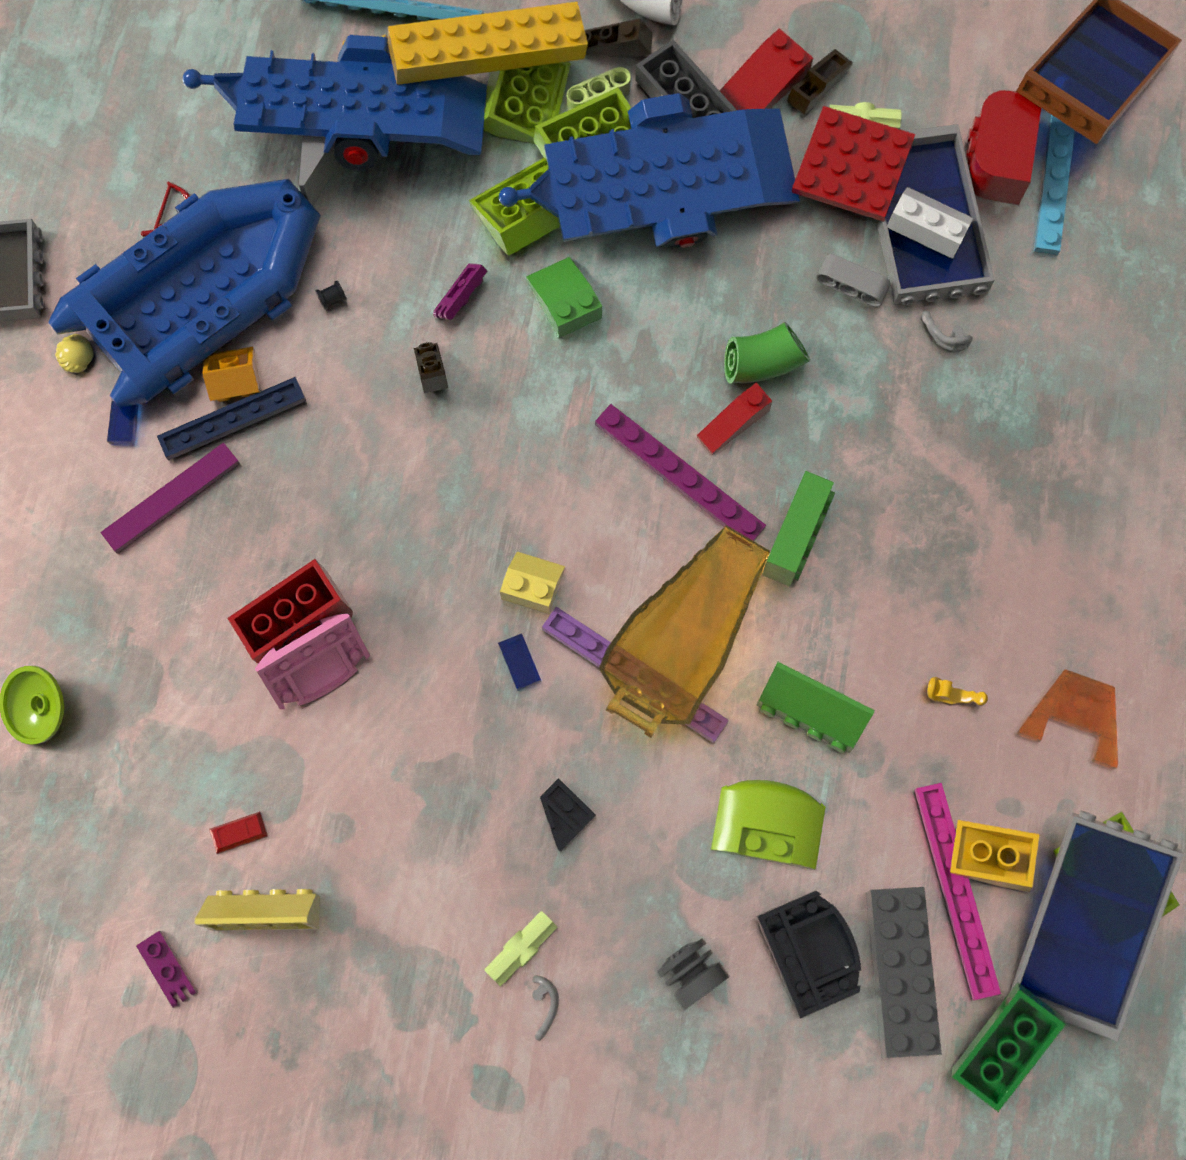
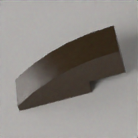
(818, 81)

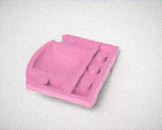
(313, 662)

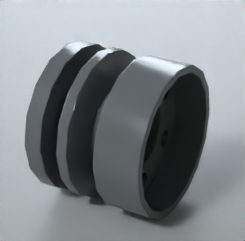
(692, 973)

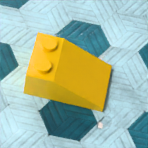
(995, 855)

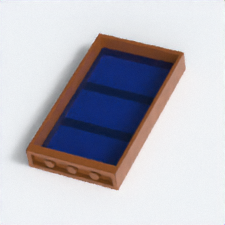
(1098, 67)

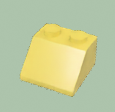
(532, 582)

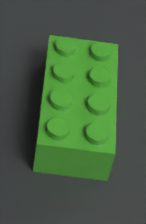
(799, 525)

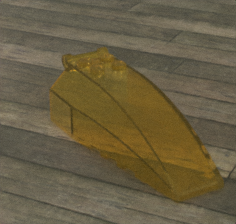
(683, 634)

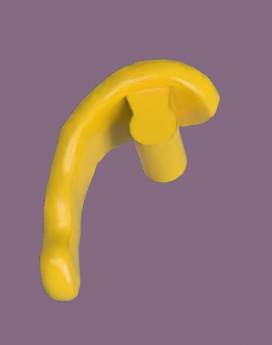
(942, 691)

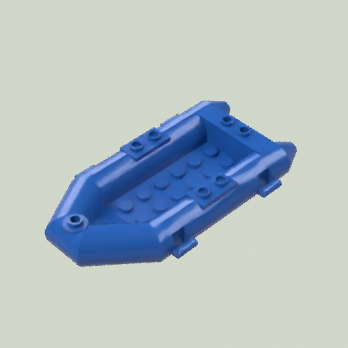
(192, 285)

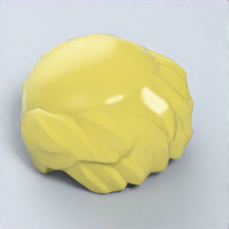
(74, 353)

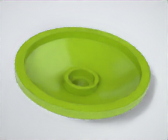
(31, 704)

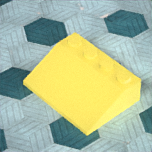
(260, 911)

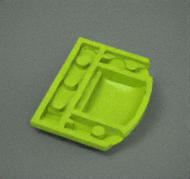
(769, 823)

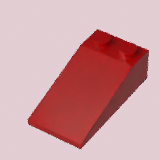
(768, 73)

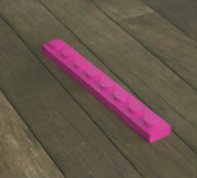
(957, 894)

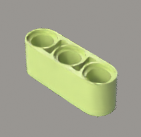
(604, 82)

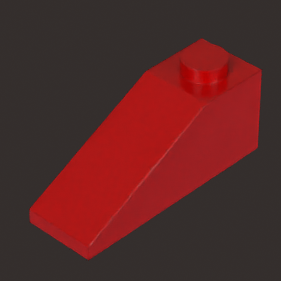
(735, 418)

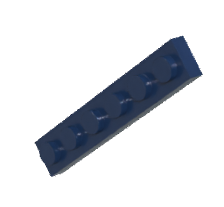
(231, 418)

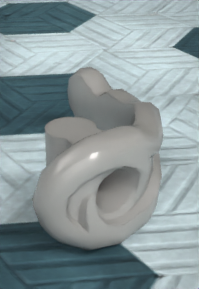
(954, 343)
(546, 987)

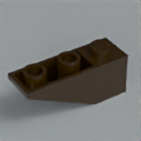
(620, 39)

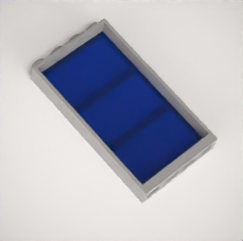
(916, 272)
(1098, 922)

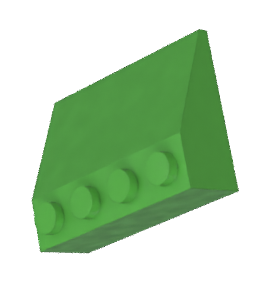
(814, 708)

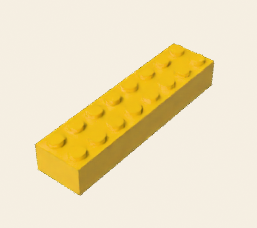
(487, 42)

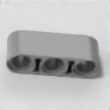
(853, 280)

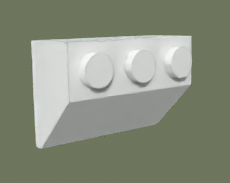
(929, 222)

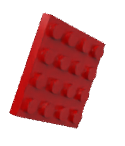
(853, 163)

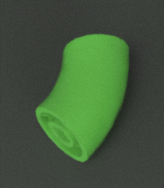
(764, 355)

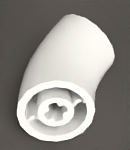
(657, 10)

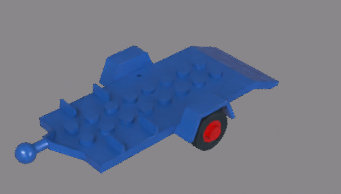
(351, 102)
(654, 173)

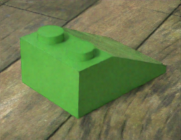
(565, 297)

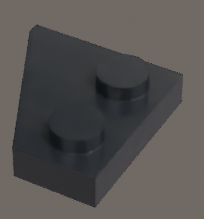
(565, 813)

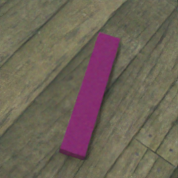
(169, 498)

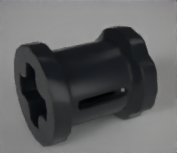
(331, 295)

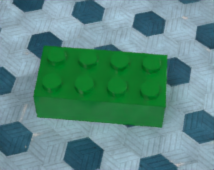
(1008, 1047)

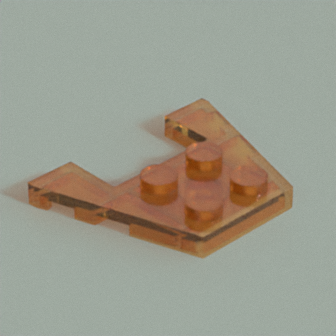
(1081, 704)

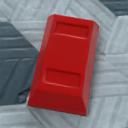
(238, 832)

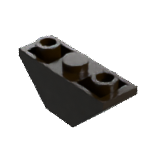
(430, 367)

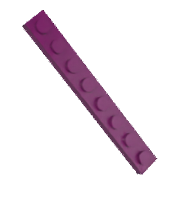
(678, 473)

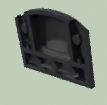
(812, 952)

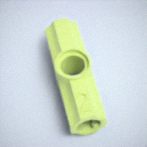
(867, 110)
(521, 948)

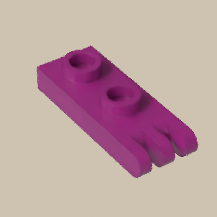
(460, 291)
(166, 968)

